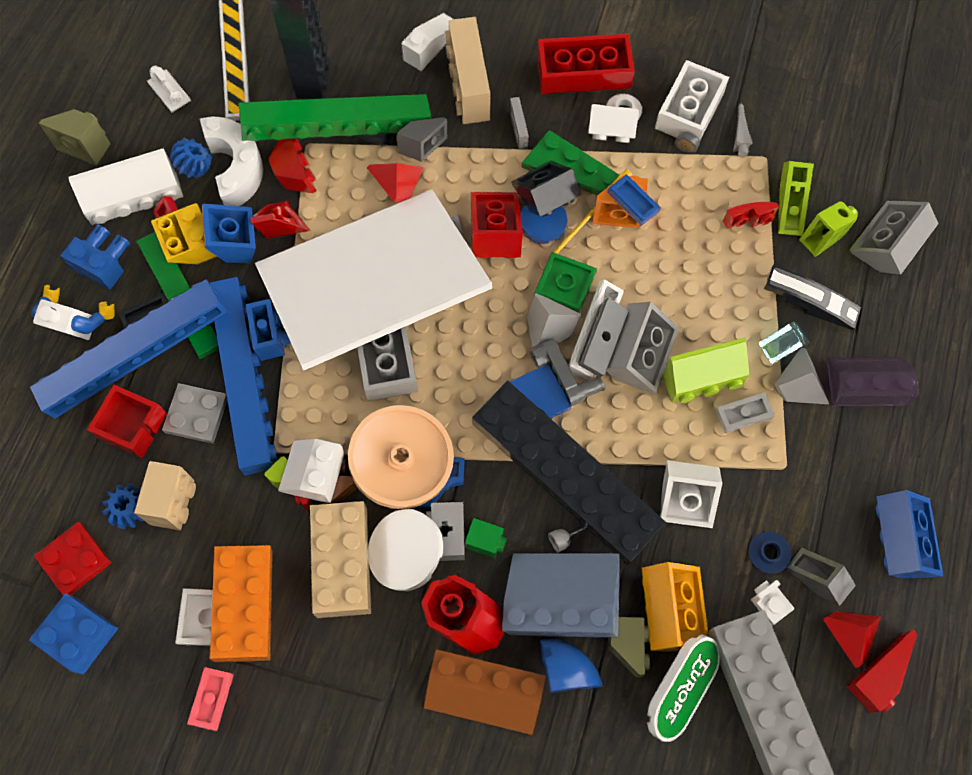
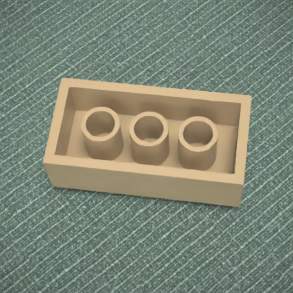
(468, 70)
(340, 560)

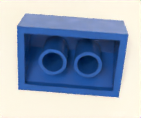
(908, 535)

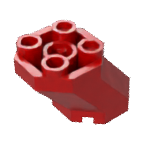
(463, 615)

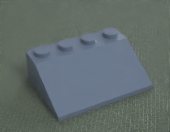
(562, 595)

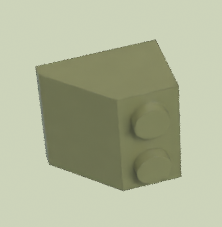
(77, 135)

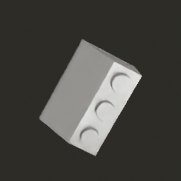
(895, 235)
(642, 347)

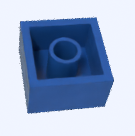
(73, 634)

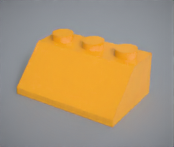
(673, 605)

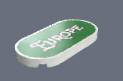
(683, 687)

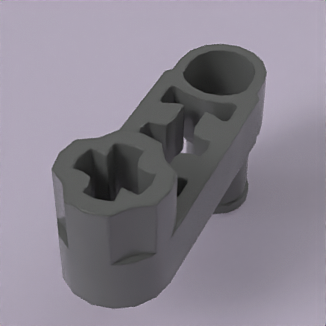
(550, 354)

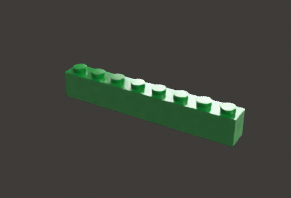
(330, 116)

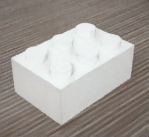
(691, 101)

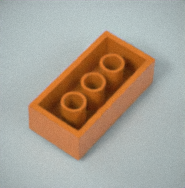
(241, 604)

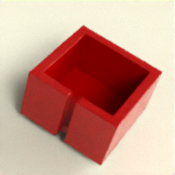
(127, 421)

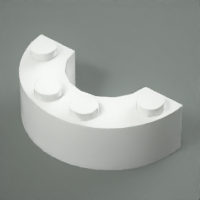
(246, 171)

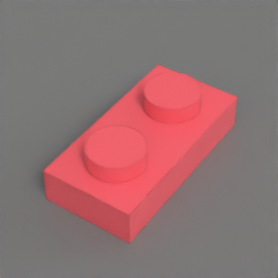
(210, 699)

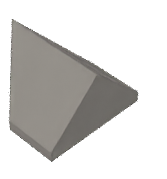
(550, 320)
(801, 381)

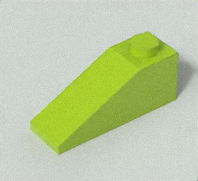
(794, 197)

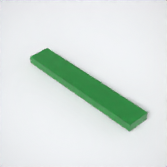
(173, 285)

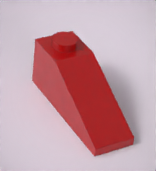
(884, 676)

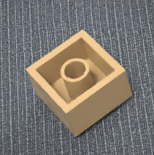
(165, 496)

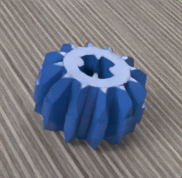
(190, 158)
(118, 502)

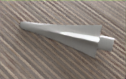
(742, 138)

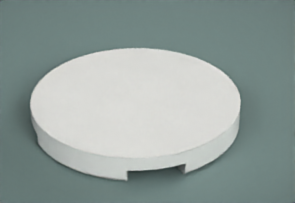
(405, 550)

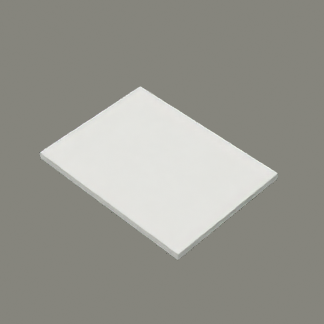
(371, 278)

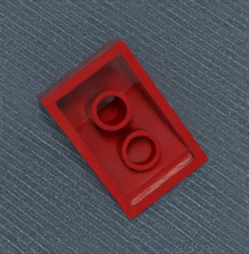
(496, 224)

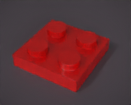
(72, 559)

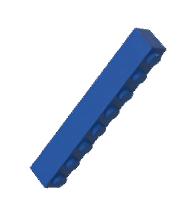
(128, 349)
(243, 381)

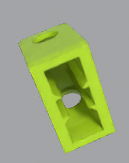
(835, 218)

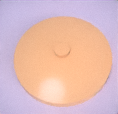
(400, 457)

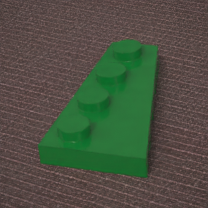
(588, 171)

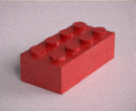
(585, 63)

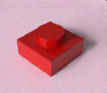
(165, 207)

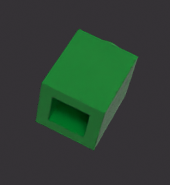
(485, 538)

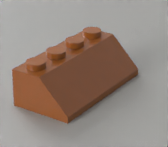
(484, 692)

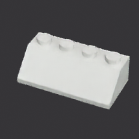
(125, 186)

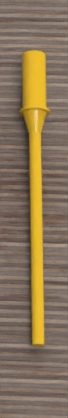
(585, 219)

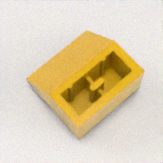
(183, 236)

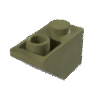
(630, 645)

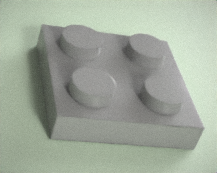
(195, 413)

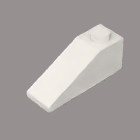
(425, 41)

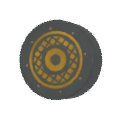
(687, 142)

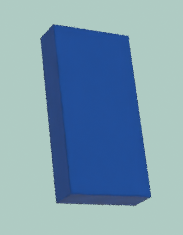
(634, 200)

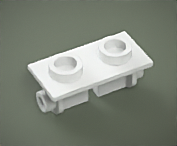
(167, 88)

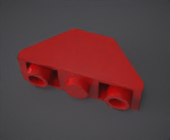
(290, 166)

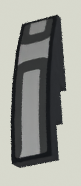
(813, 296)

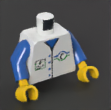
(66, 319)

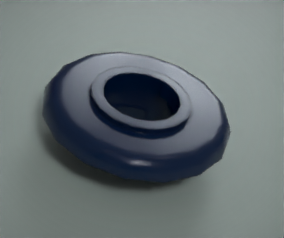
(761, 561)

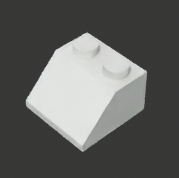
(312, 469)
(690, 494)

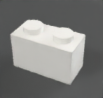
(613, 122)

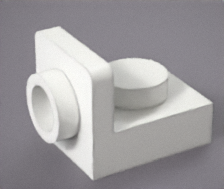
(772, 601)

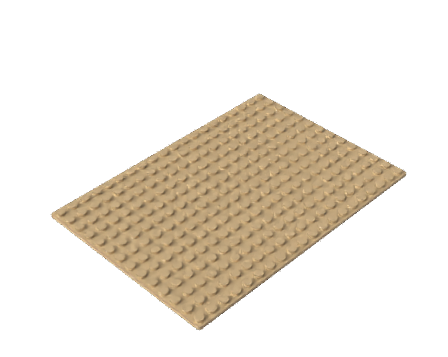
(679, 260)

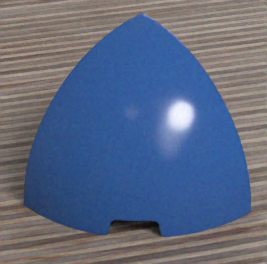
(567, 667)

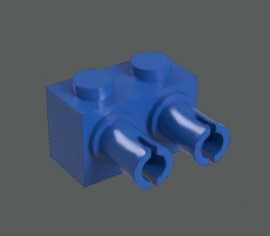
(93, 263)
(265, 330)

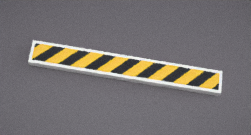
(233, 56)

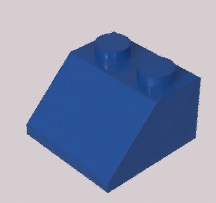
(229, 232)

